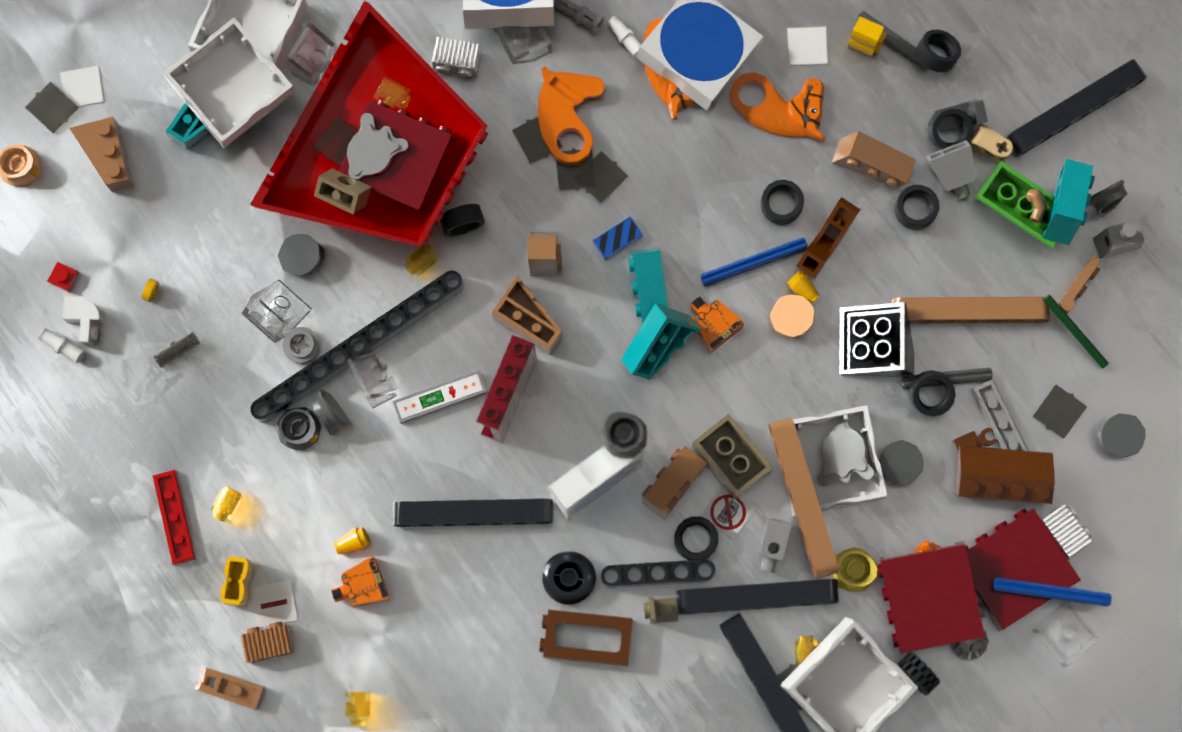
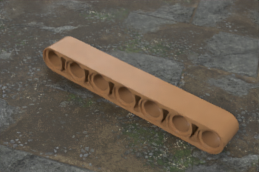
(975, 310)
(803, 498)

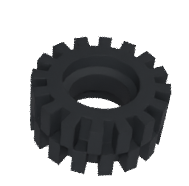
(919, 673)

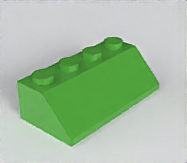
(1007, 194)

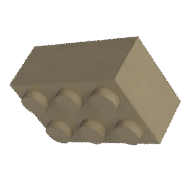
(732, 456)

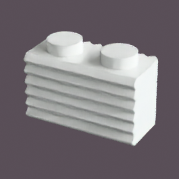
(456, 57)
(1067, 531)

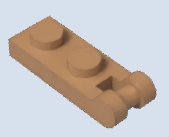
(1078, 288)
(230, 688)

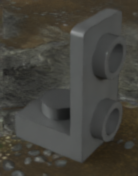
(974, 109)

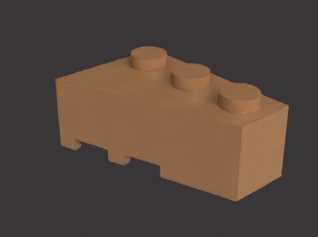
(106, 151)
(873, 159)
(544, 254)
(526, 317)
(673, 482)

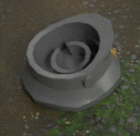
(1108, 198)
(300, 255)
(329, 411)
(298, 428)
(624, 434)
(1122, 435)
(901, 462)

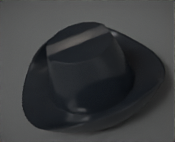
(568, 577)

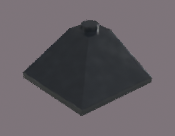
(876, 340)

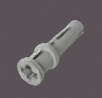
(582, 16)

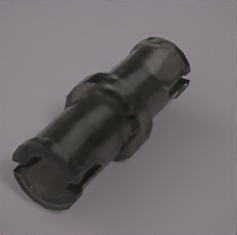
(177, 349)

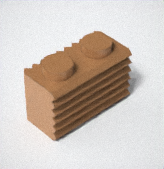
(267, 643)

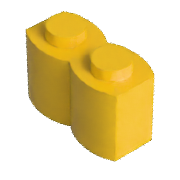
(867, 37)
(235, 588)

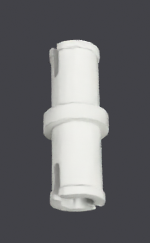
(624, 35)
(61, 345)

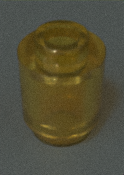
(420, 260)
(225, 504)
(804, 648)

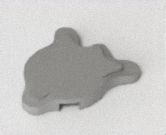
(372, 149)
(843, 455)

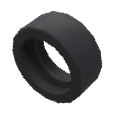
(932, 60)
(941, 114)
(782, 185)
(925, 192)
(462, 220)
(946, 403)
(703, 522)

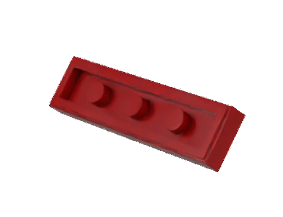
(174, 517)

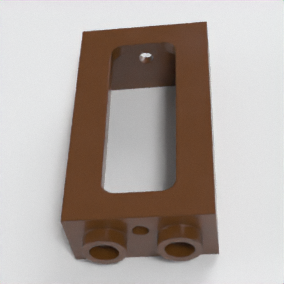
(552, 651)

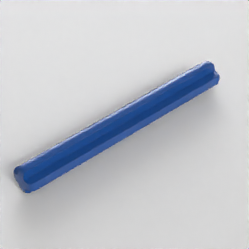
(754, 261)
(1052, 592)

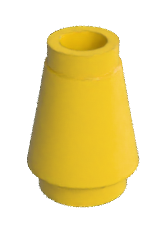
(803, 286)
(352, 541)

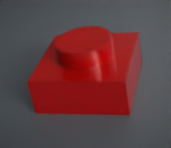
(63, 277)

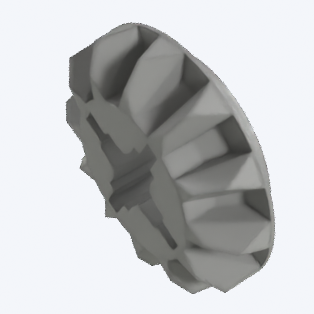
(295, 336)
(976, 650)

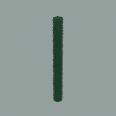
(1075, 331)

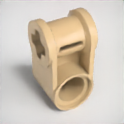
(988, 142)

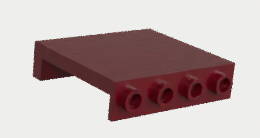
(413, 171)
(507, 388)
(1020, 553)
(931, 598)

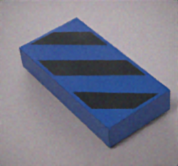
(617, 238)

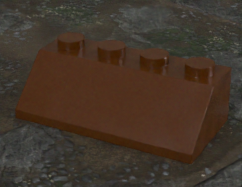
(1005, 474)

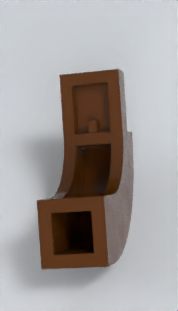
(828, 238)

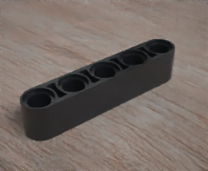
(669, 570)

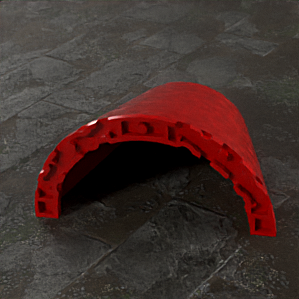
(344, 92)

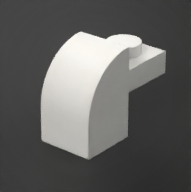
(83, 312)

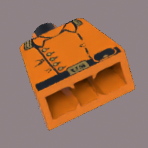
(716, 322)
(362, 585)

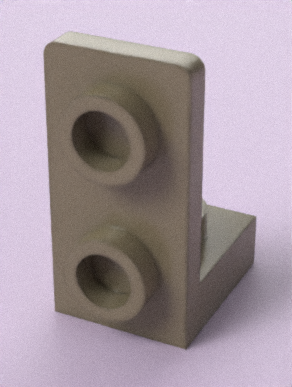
(661, 610)

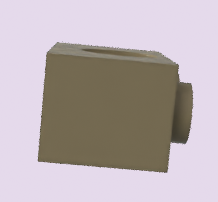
(342, 191)

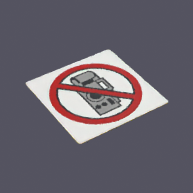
(727, 513)

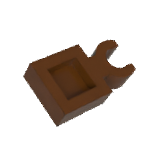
(972, 439)

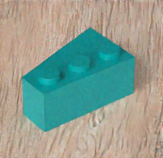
(186, 128)
(1070, 201)
(649, 280)
(657, 339)

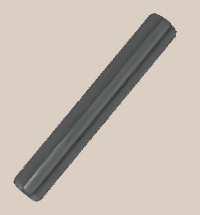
(896, 41)
(955, 377)

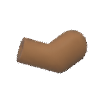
(1040, 205)

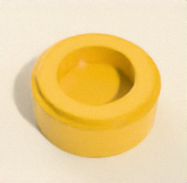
(150, 290)

